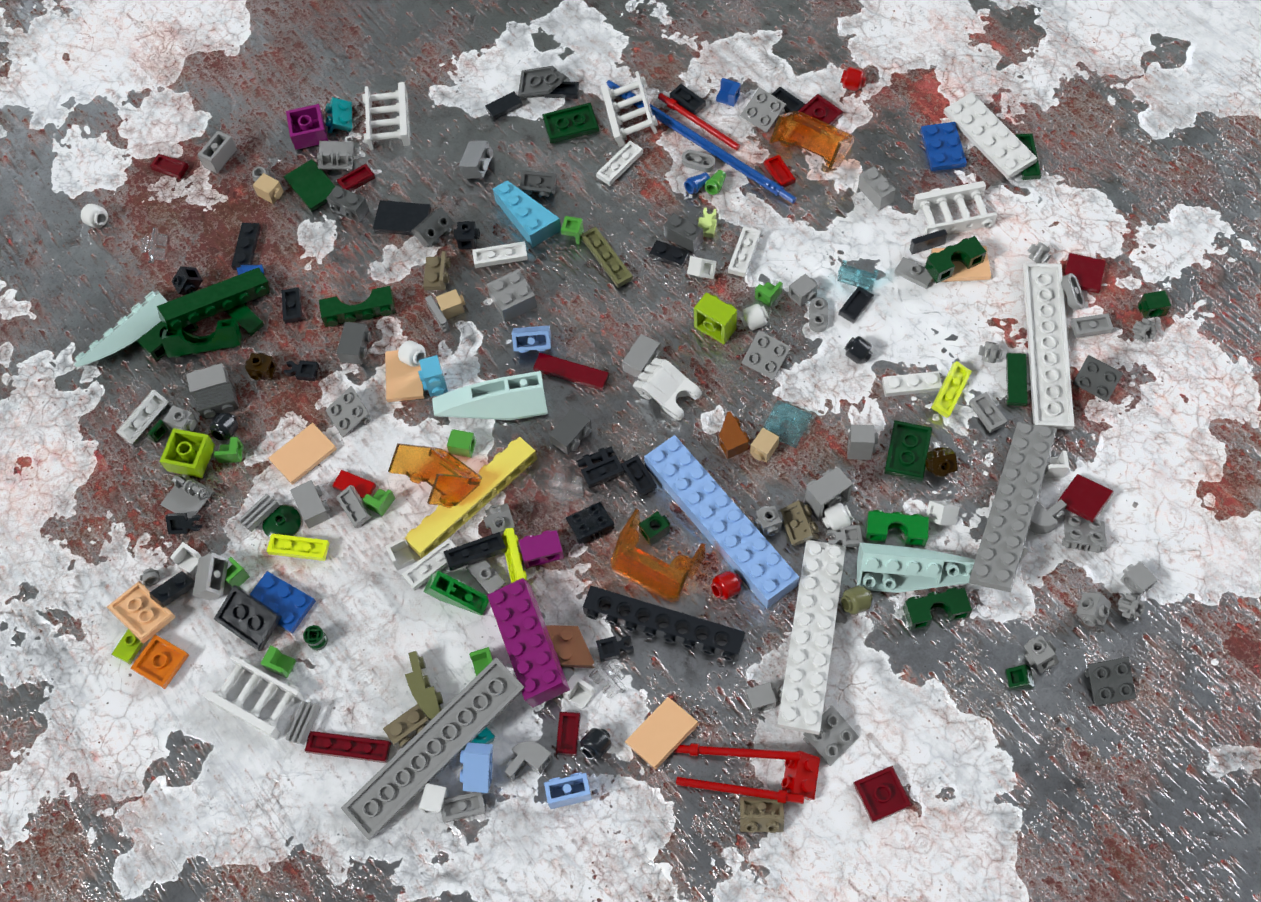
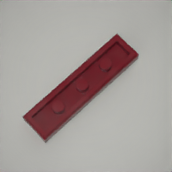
(571, 371)
(348, 747)

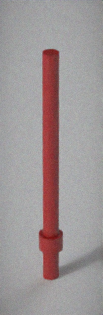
(673, 105)
(695, 749)
(781, 796)

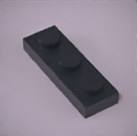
(246, 245)
(474, 551)

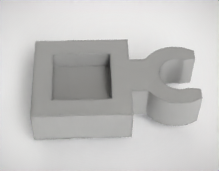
(848, 536)

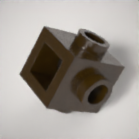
(260, 366)
(941, 461)

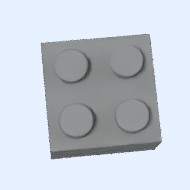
(511, 295)
(827, 491)

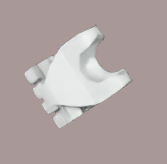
(666, 385)

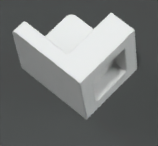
(701, 267)
(1057, 466)
(942, 512)
(400, 554)
(186, 558)
(580, 692)
(433, 798)

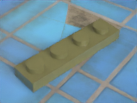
(606, 257)

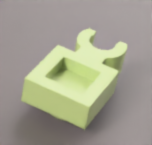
(708, 223)

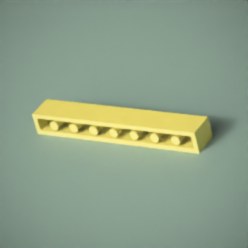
(495, 477)

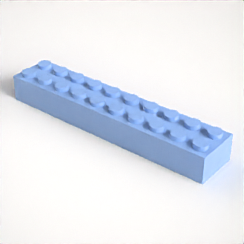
(721, 522)

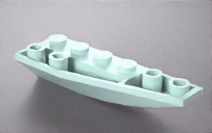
(128, 330)
(495, 399)
(909, 569)

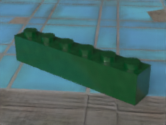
(213, 299)

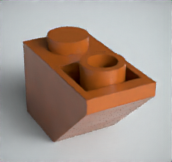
(732, 438)

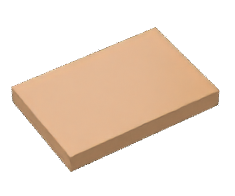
(961, 273)
(401, 379)
(302, 453)
(140, 612)
(661, 733)

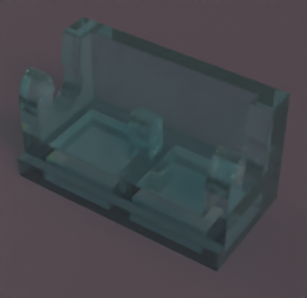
(857, 277)

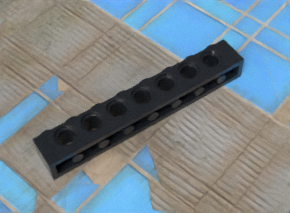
(598, 597)

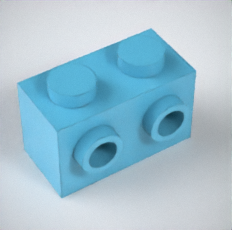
(432, 376)

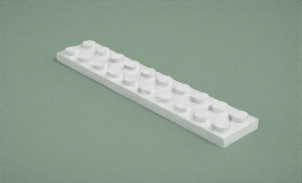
(1048, 346)
(811, 638)

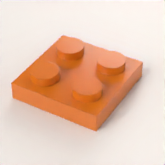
(159, 661)

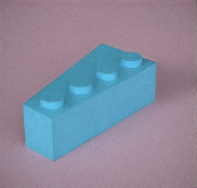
(526, 214)

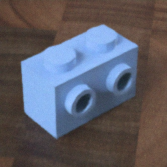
(531, 338)
(476, 767)
(567, 790)

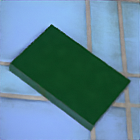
(570, 123)
(310, 184)
(908, 450)

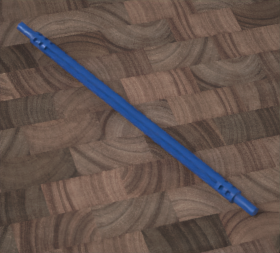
(711, 148)

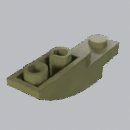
(427, 698)

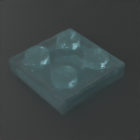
(788, 423)

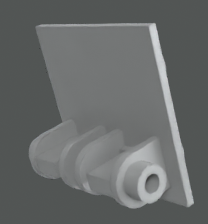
(763, 110)
(335, 155)
(766, 355)
(348, 412)
(186, 496)
(1083, 532)
(834, 736)

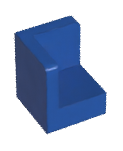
(728, 92)

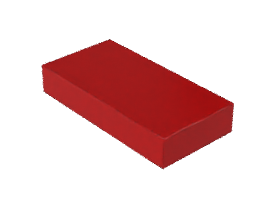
(779, 171)
(361, 485)

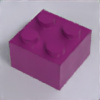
(306, 126)

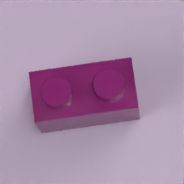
(541, 548)

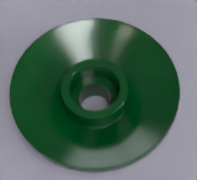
(288, 526)

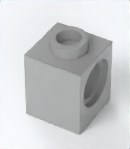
(1138, 578)
(761, 698)

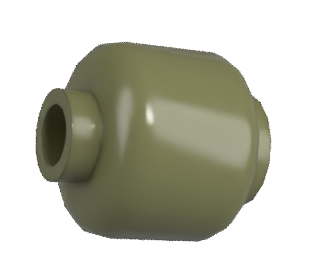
(856, 600)

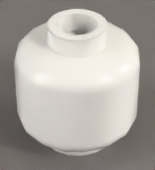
(94, 215)
(754, 317)
(411, 353)
(837, 517)

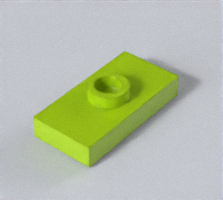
(127, 647)

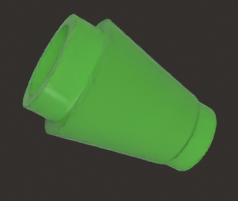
(715, 183)

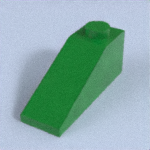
(456, 593)

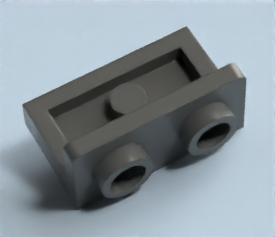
(538, 183)

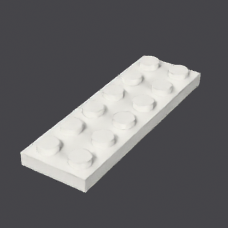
(990, 136)

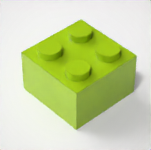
(715, 318)
(187, 453)

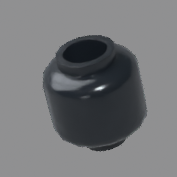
(858, 349)
(223, 426)
(595, 743)

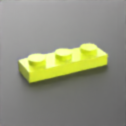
(951, 389)
(298, 547)
(513, 556)

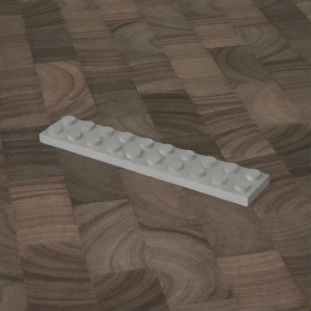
(1013, 507)
(432, 748)

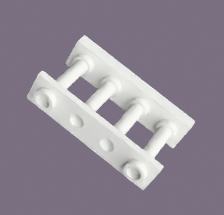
(613, 107)
(401, 120)
(958, 195)
(252, 717)

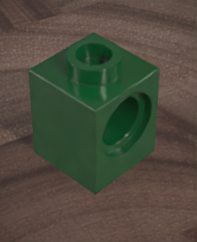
(1154, 304)
(653, 536)

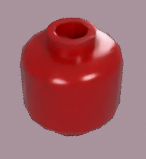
(852, 79)
(726, 585)

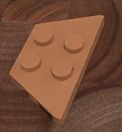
(570, 646)

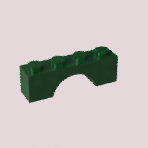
(378, 304)
(182, 343)

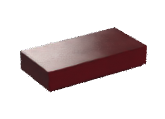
(169, 166)
(356, 178)
(568, 733)

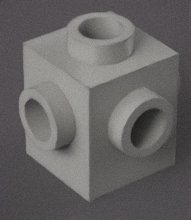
(498, 518)
(768, 520)
(1094, 609)
(1041, 653)

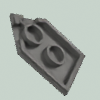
(539, 81)

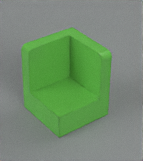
(573, 227)
(768, 293)
(461, 443)
(230, 452)
(380, 501)
(236, 574)
(481, 659)
(277, 662)

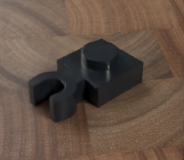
(304, 371)
(179, 523)
(610, 648)

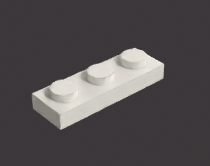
(619, 163)
(744, 251)
(500, 254)
(911, 383)
(142, 416)
(429, 564)

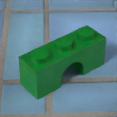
(913, 526)

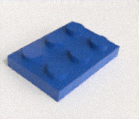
(943, 146)
(284, 600)

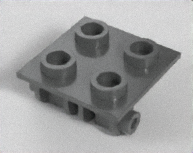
(1098, 378)
(1111, 681)

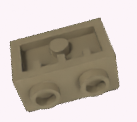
(436, 272)
(799, 523)
(406, 726)
(761, 815)

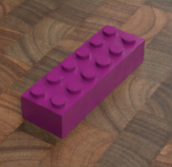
(528, 642)

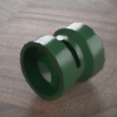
(315, 642)

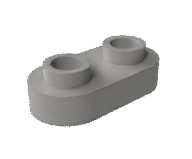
(700, 161)
(1073, 291)
(818, 313)

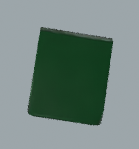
(157, 431)
(1020, 677)

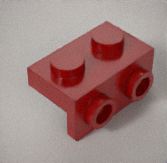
(801, 775)

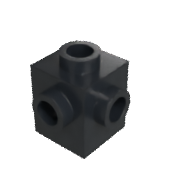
(466, 235)
(187, 280)

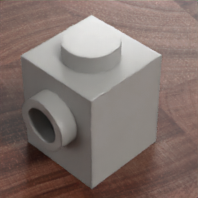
(803, 290)
(180, 419)

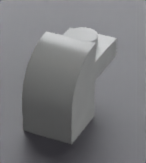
(1046, 520)
(528, 754)

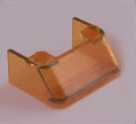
(814, 136)
(446, 474)
(650, 572)

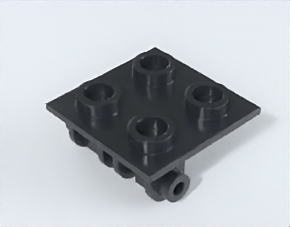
(589, 522)

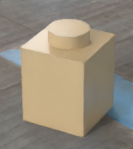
(268, 188)
(451, 304)
(764, 445)

